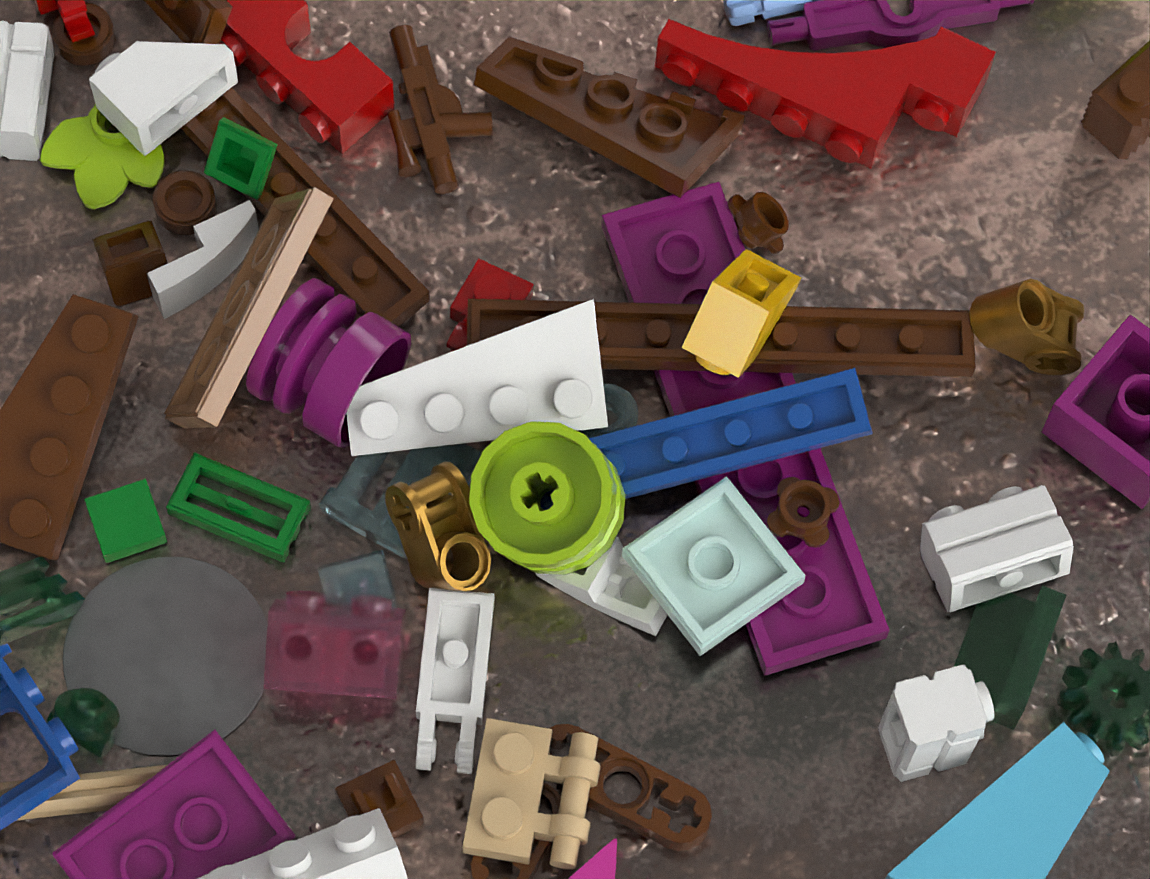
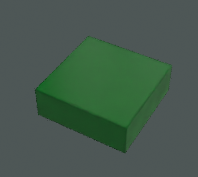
(125, 521)

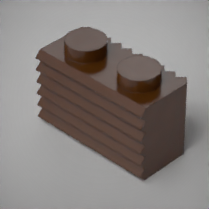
(1121, 106)

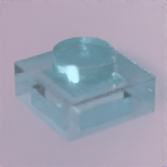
(357, 577)

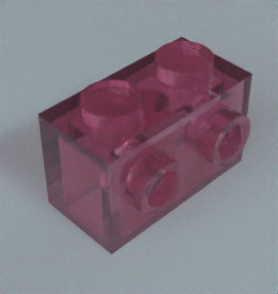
(335, 646)

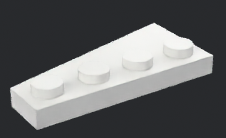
(481, 390)

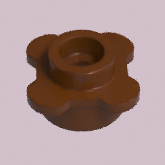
(759, 221)
(808, 494)

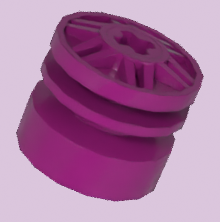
(323, 358)

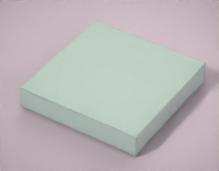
(713, 565)

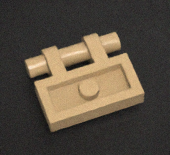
(510, 788)

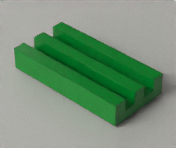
(272, 547)

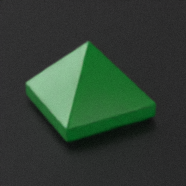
(240, 158)

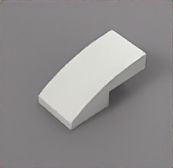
(221, 248)
(614, 590)

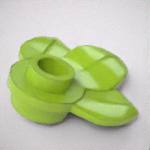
(100, 159)

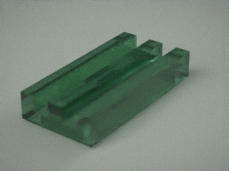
(26, 585)

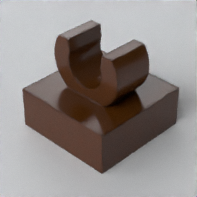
(385, 790)

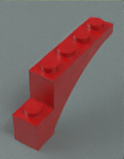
(834, 98)

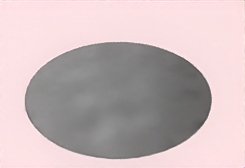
(172, 651)

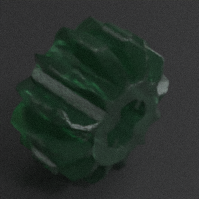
(1093, 713)

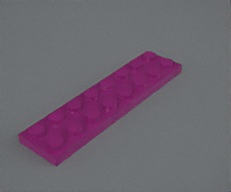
(671, 255)

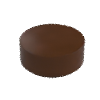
(88, 50)
(184, 201)

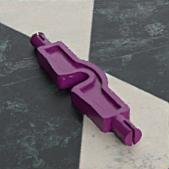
(872, 21)

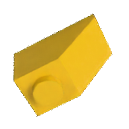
(739, 313)

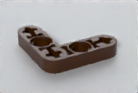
(657, 828)

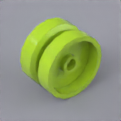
(516, 475)

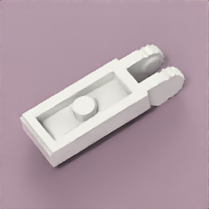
(453, 671)

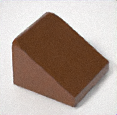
(127, 259)

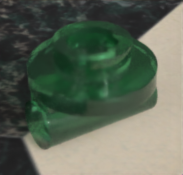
(88, 719)

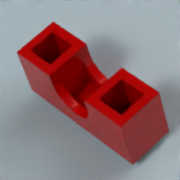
(333, 96)

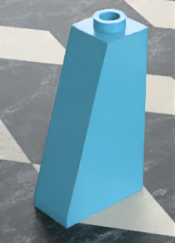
(1019, 820)

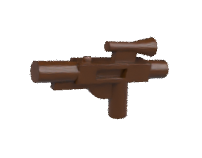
(434, 114)

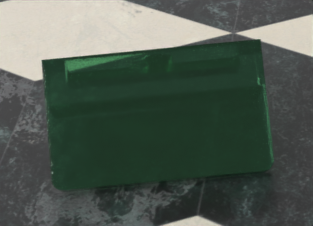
(1008, 647)

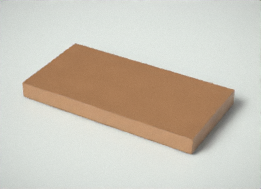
(247, 309)

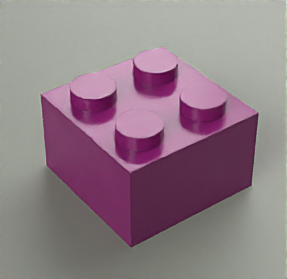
(1107, 413)

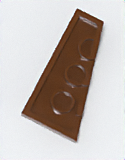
(636, 129)
(55, 422)

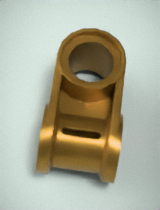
(1030, 326)
(437, 524)

